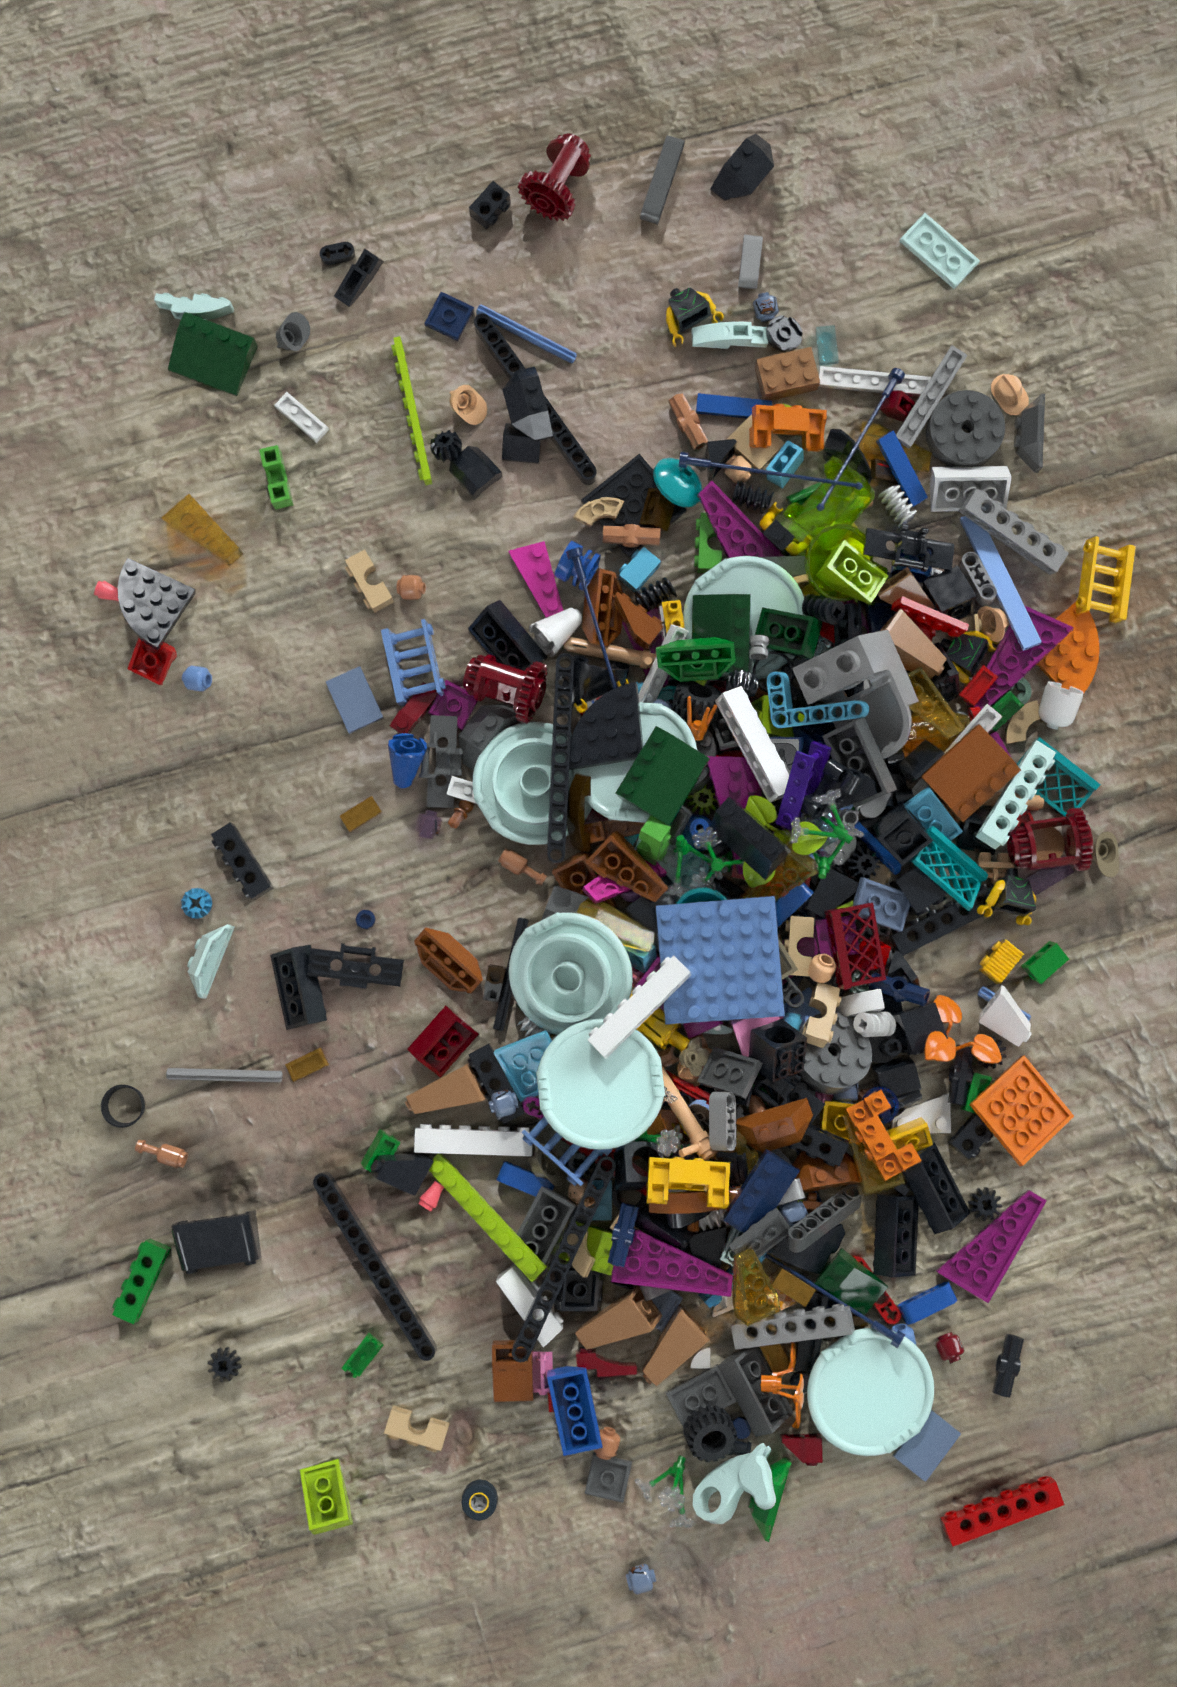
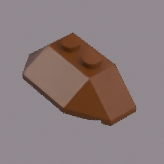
(602, 595)
(448, 960)
(776, 1126)
(818, 1175)

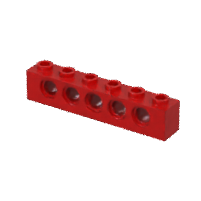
(1013, 1514)

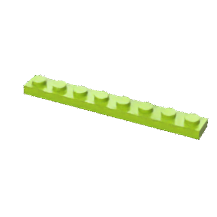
(409, 403)
(487, 1218)

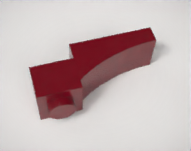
(413, 712)
(605, 1367)

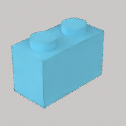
(785, 461)
(639, 569)

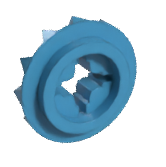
(205, 902)

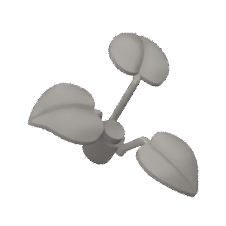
(869, 809)

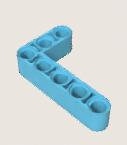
(809, 712)

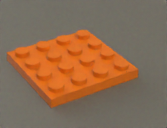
(1021, 1110)

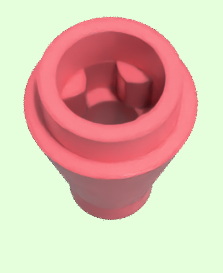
(106, 591)
(431, 1197)

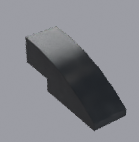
(358, 277)

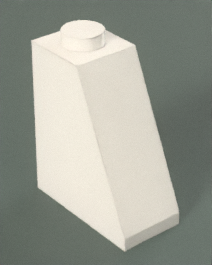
(1006, 1018)

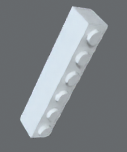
(754, 742)
(639, 1007)
(471, 1141)

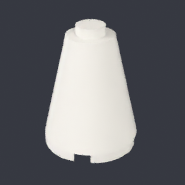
(555, 630)

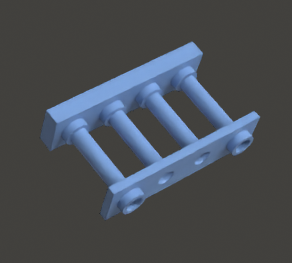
(395, 657)
(574, 1177)

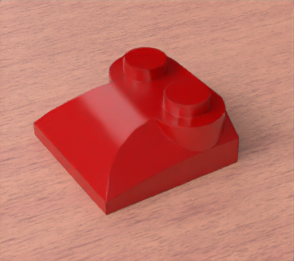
(152, 663)

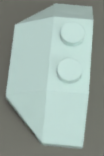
(207, 958)

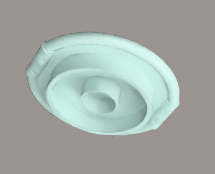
(769, 588)
(608, 777)
(514, 783)
(569, 971)
(597, 1098)
(870, 1393)

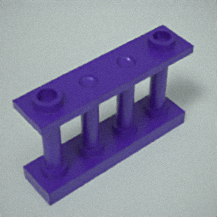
(803, 780)

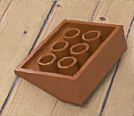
(970, 773)

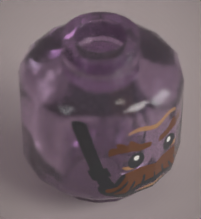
(428, 824)

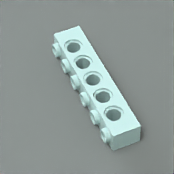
(989, 832)

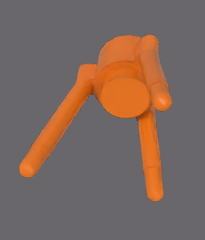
(699, 727)

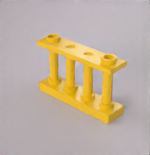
(1122, 582)

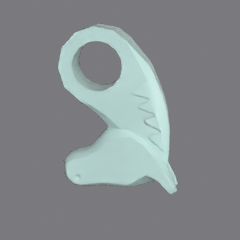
(733, 1477)

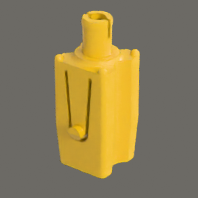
(661, 1033)

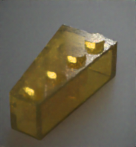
(196, 525)
(788, 875)

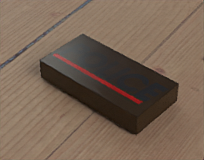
(881, 471)

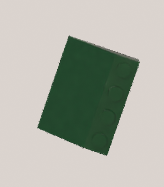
(211, 354)
(725, 618)
(662, 776)

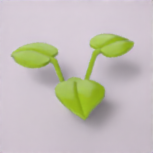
(766, 813)

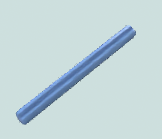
(528, 334)

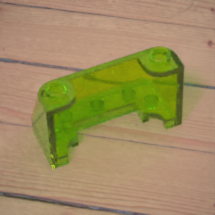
(841, 507)

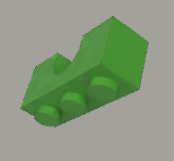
(277, 477)
(707, 557)
(654, 840)

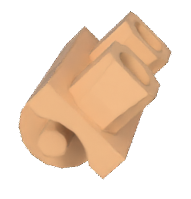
(1002, 864)

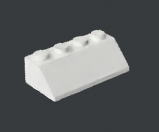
(953, 485)
(521, 1295)

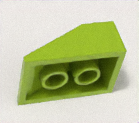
(852, 573)
(599, 1247)
(325, 1497)

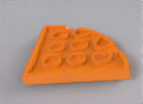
(1077, 655)

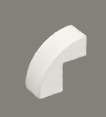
(861, 1002)

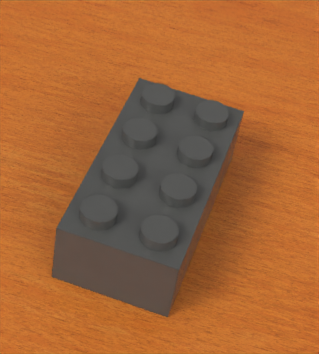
(857, 749)

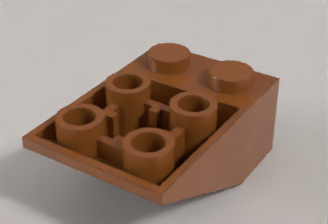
(641, 627)
(511, 1378)

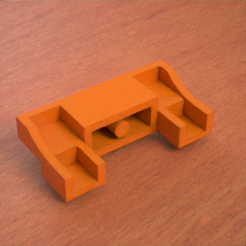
(788, 421)
(877, 1140)

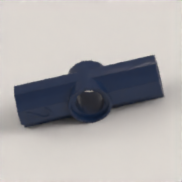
(907, 992)
(623, 1234)

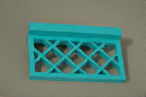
(1074, 773)
(956, 861)

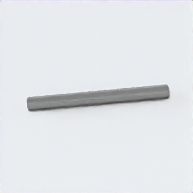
(224, 1075)

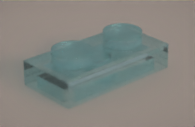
(826, 345)

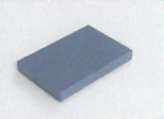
(354, 699)
(889, 904)
(928, 1447)

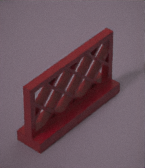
(840, 952)

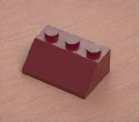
(442, 1041)

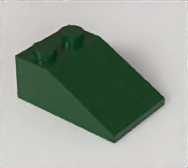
(789, 632)
(851, 1282)

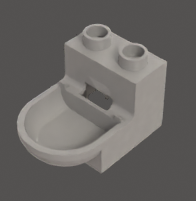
(849, 664)

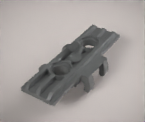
(447, 760)

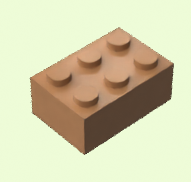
(787, 374)

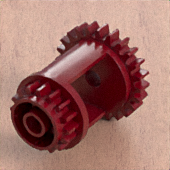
(548, 190)
(507, 684)
(1077, 840)

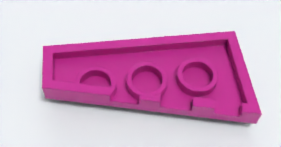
(537, 572)
(605, 888)

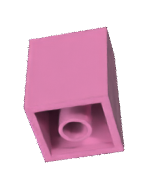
(743, 1027)

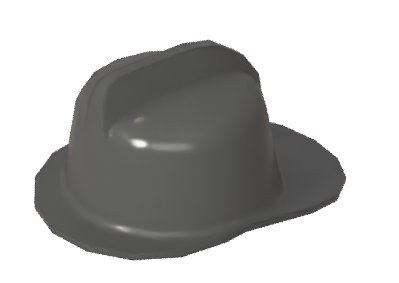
(293, 332)

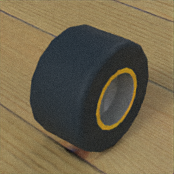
(473, 1505)

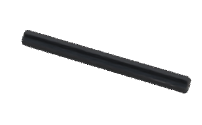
(506, 992)

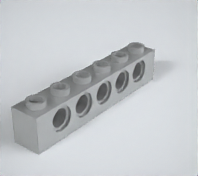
(1055, 552)
(843, 1317)

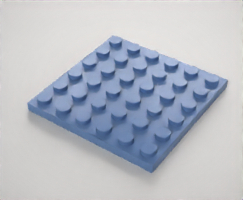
(730, 956)

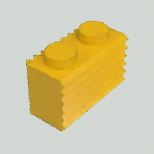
(1000, 961)

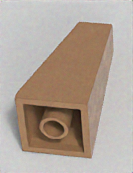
(914, 646)
(449, 1091)
(620, 1320)
(675, 1345)

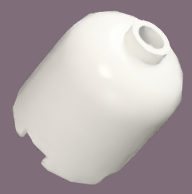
(1059, 705)

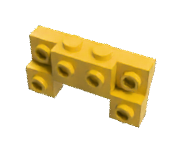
(688, 1175)

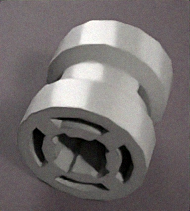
(758, 647)

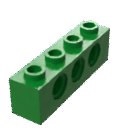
(122, 1306)

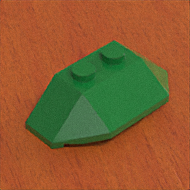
(696, 658)
(766, 1518)

